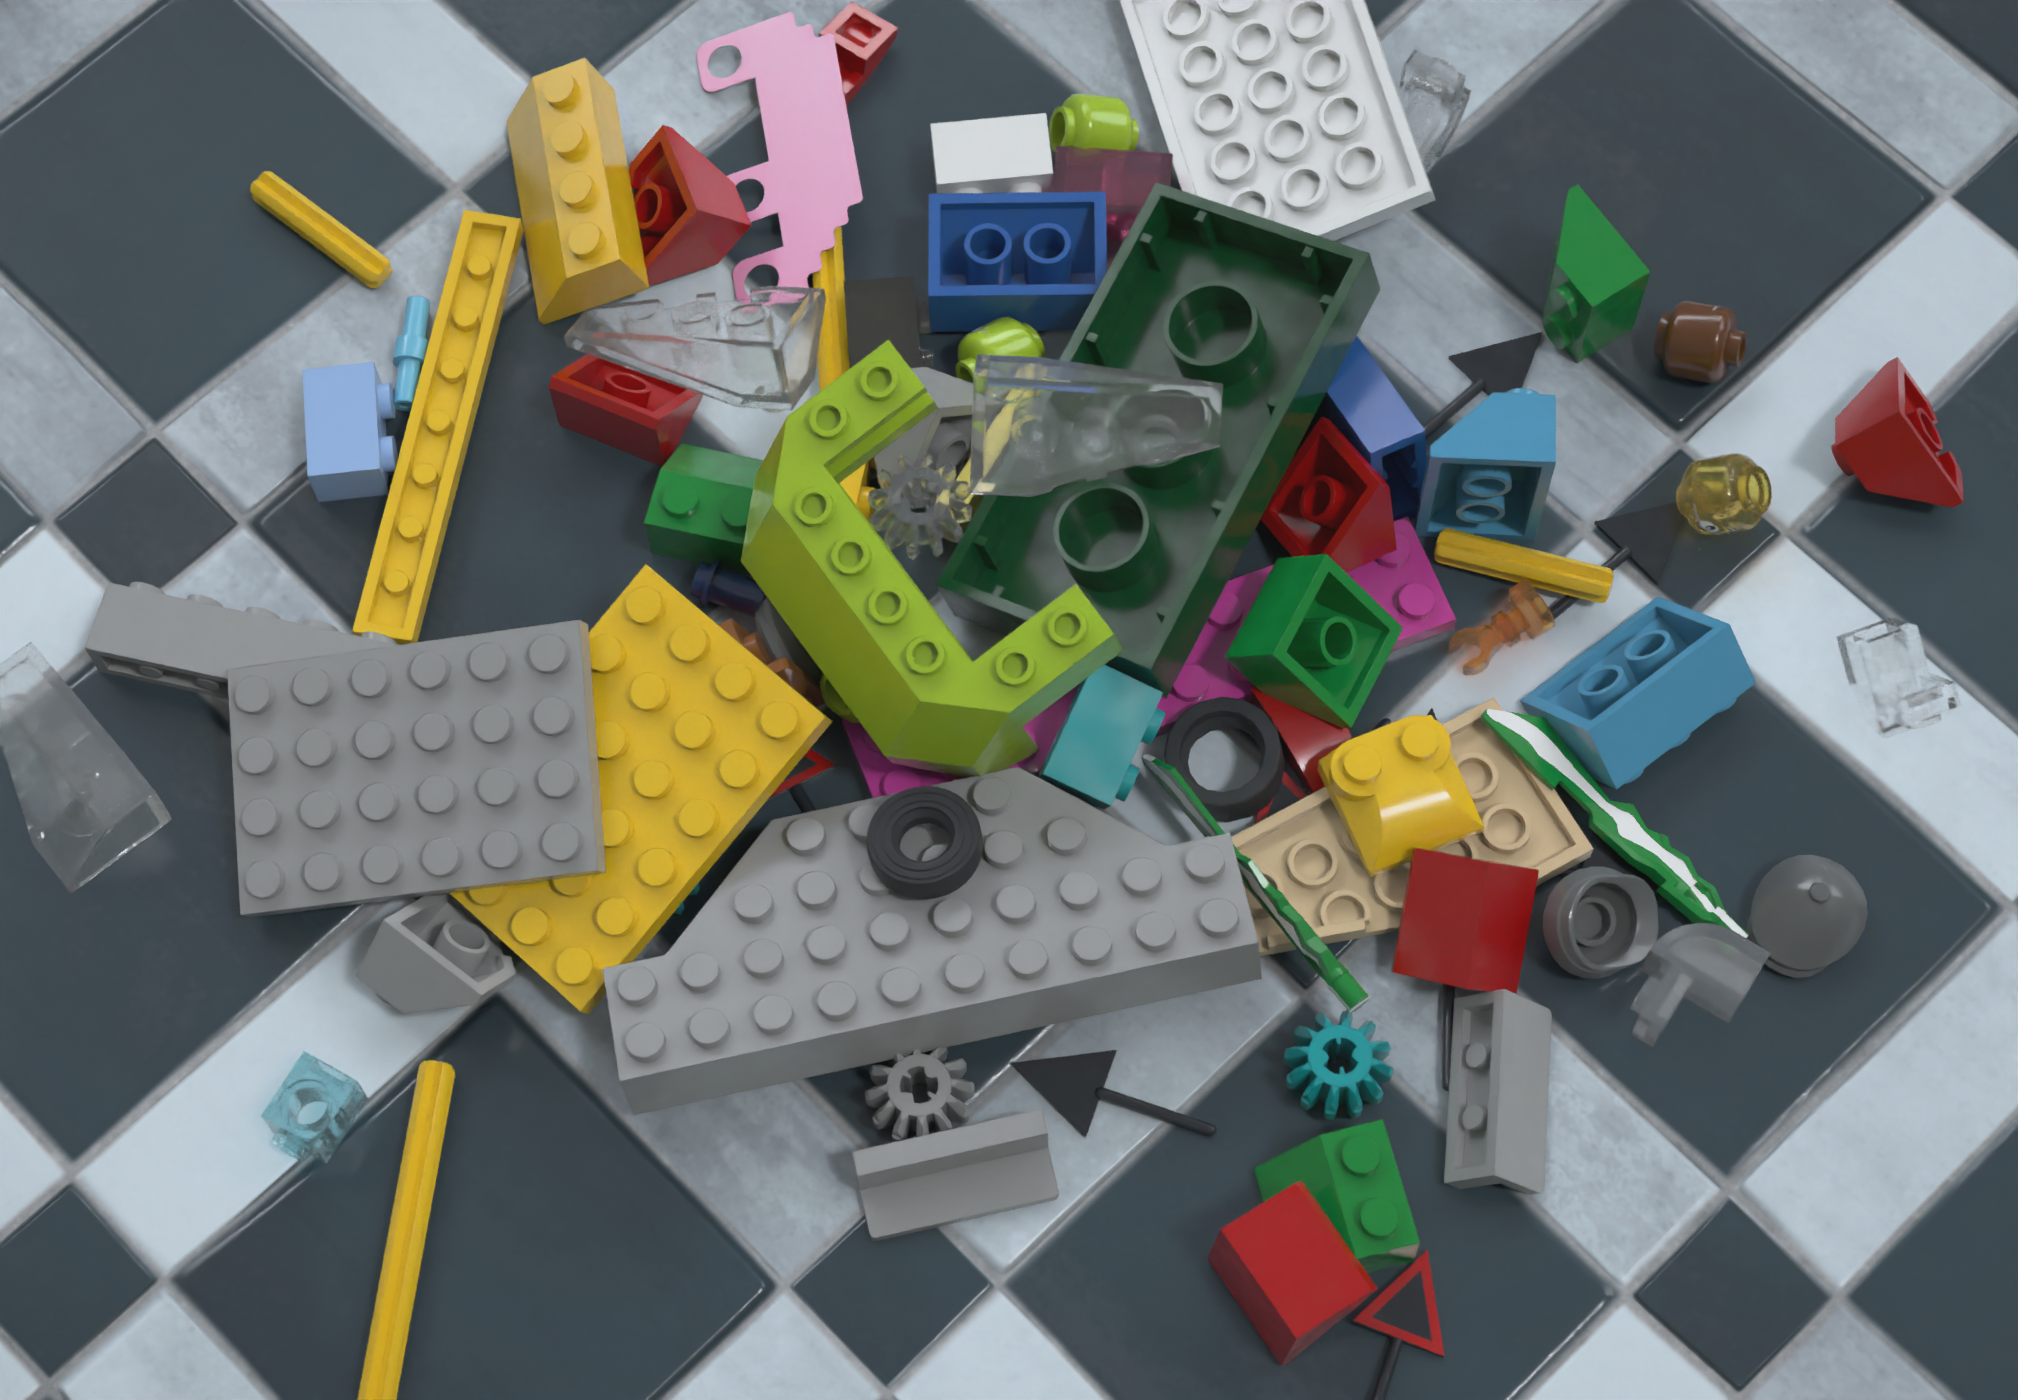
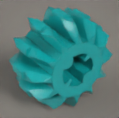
(1336, 1041)

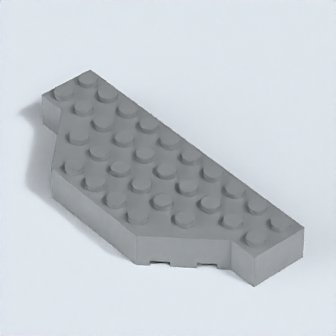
(826, 969)

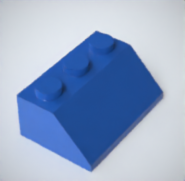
(1014, 258)

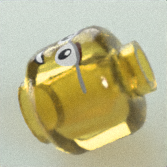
(1724, 494)

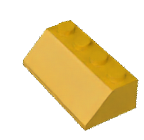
(575, 192)

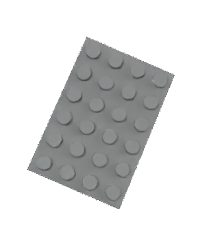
(415, 770)

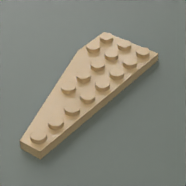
(1319, 872)

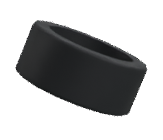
(1234, 714)

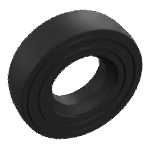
(932, 877)

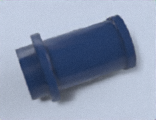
(726, 588)

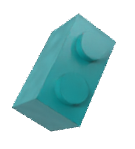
(1101, 737)

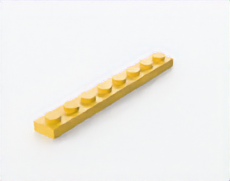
(439, 427)

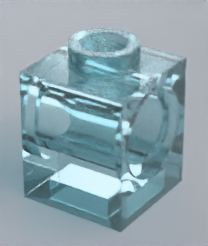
(307, 1083)

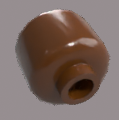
(1699, 341)

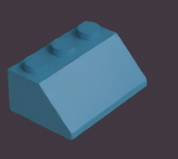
(1492, 469)
(1642, 689)

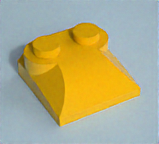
(1399, 792)

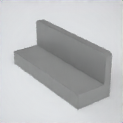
(1498, 1092)
(956, 1175)

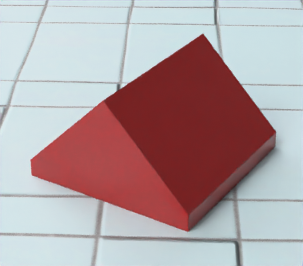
(622, 407)
(1332, 503)
(1464, 921)
(1289, 1271)

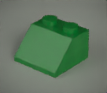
(1592, 281)
(702, 506)
(1314, 639)
(1356, 1187)

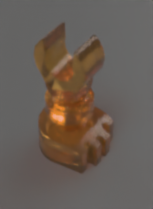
(1526, 614)

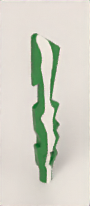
(1615, 822)
(1303, 937)

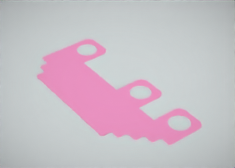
(807, 139)

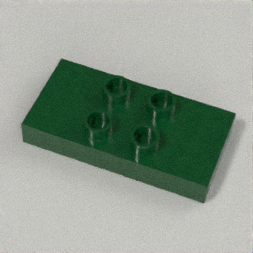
(1154, 545)

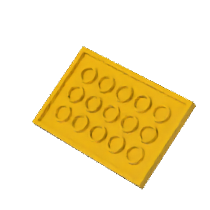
(686, 758)

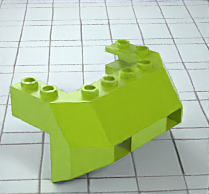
(868, 617)

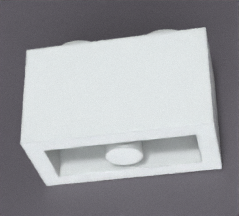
(993, 155)

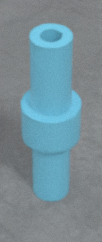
(410, 351)

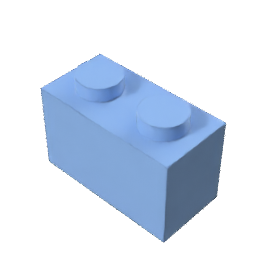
(347, 431)

